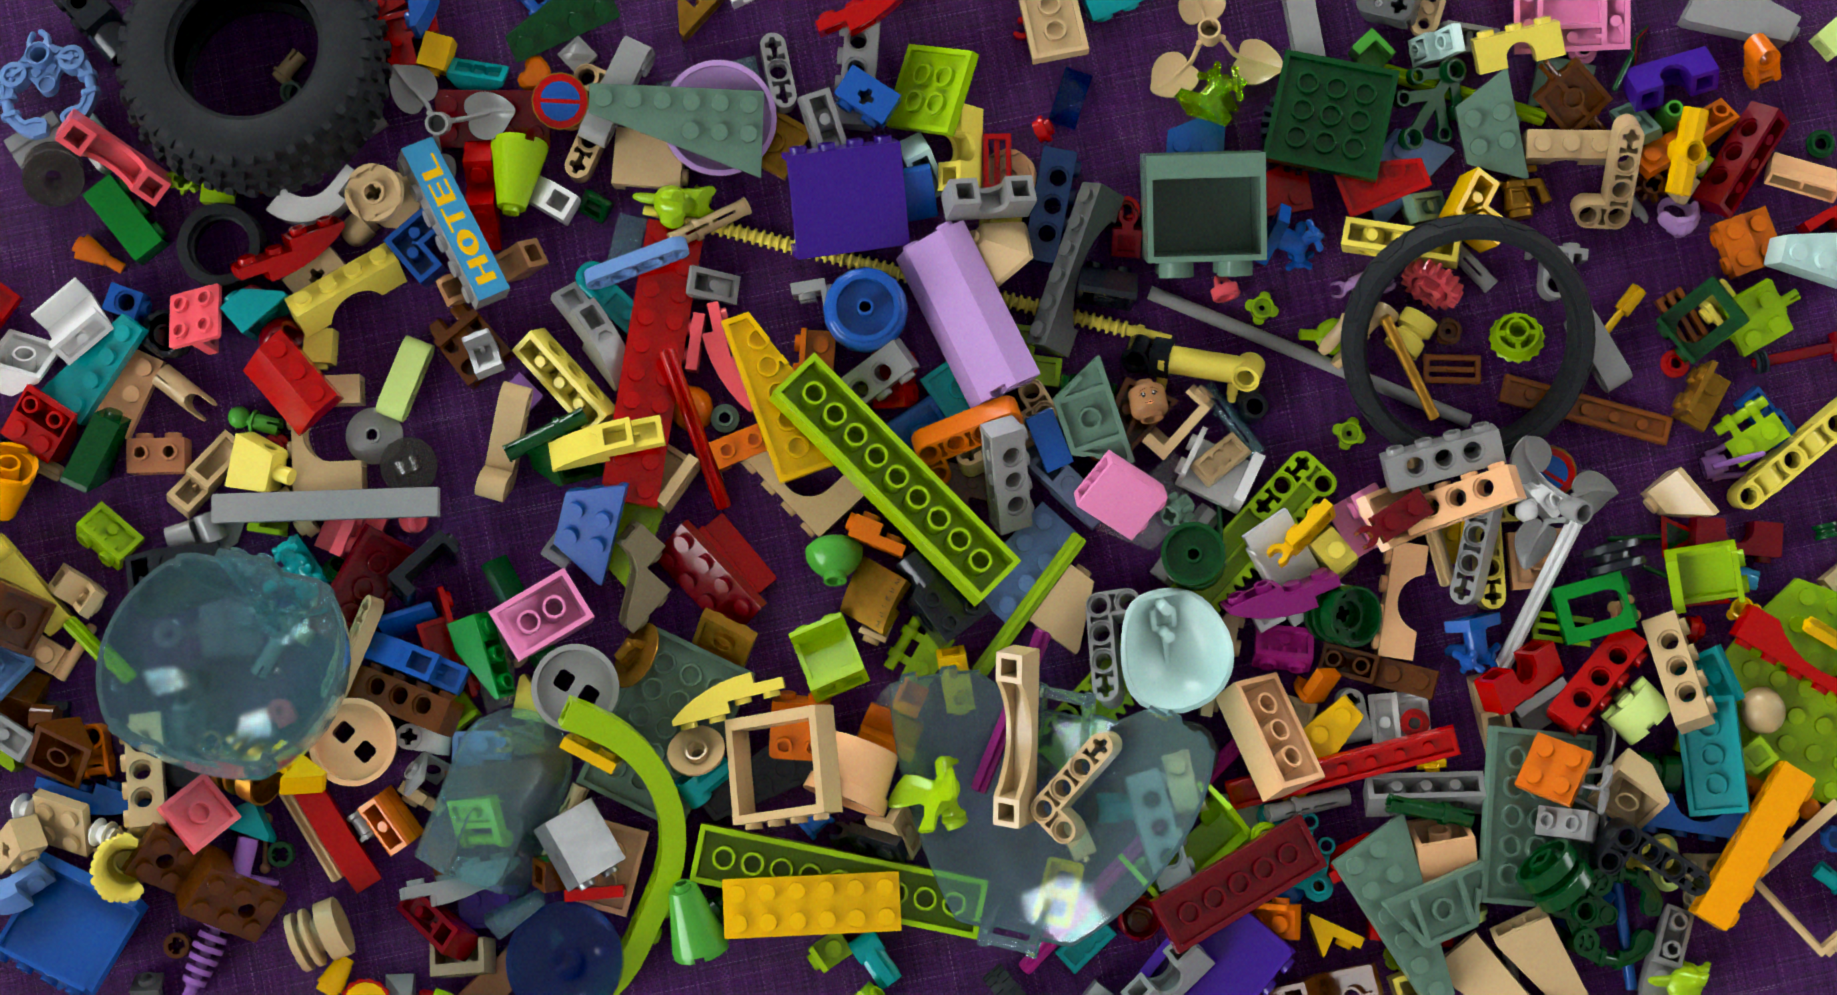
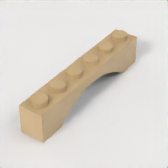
(1019, 685)

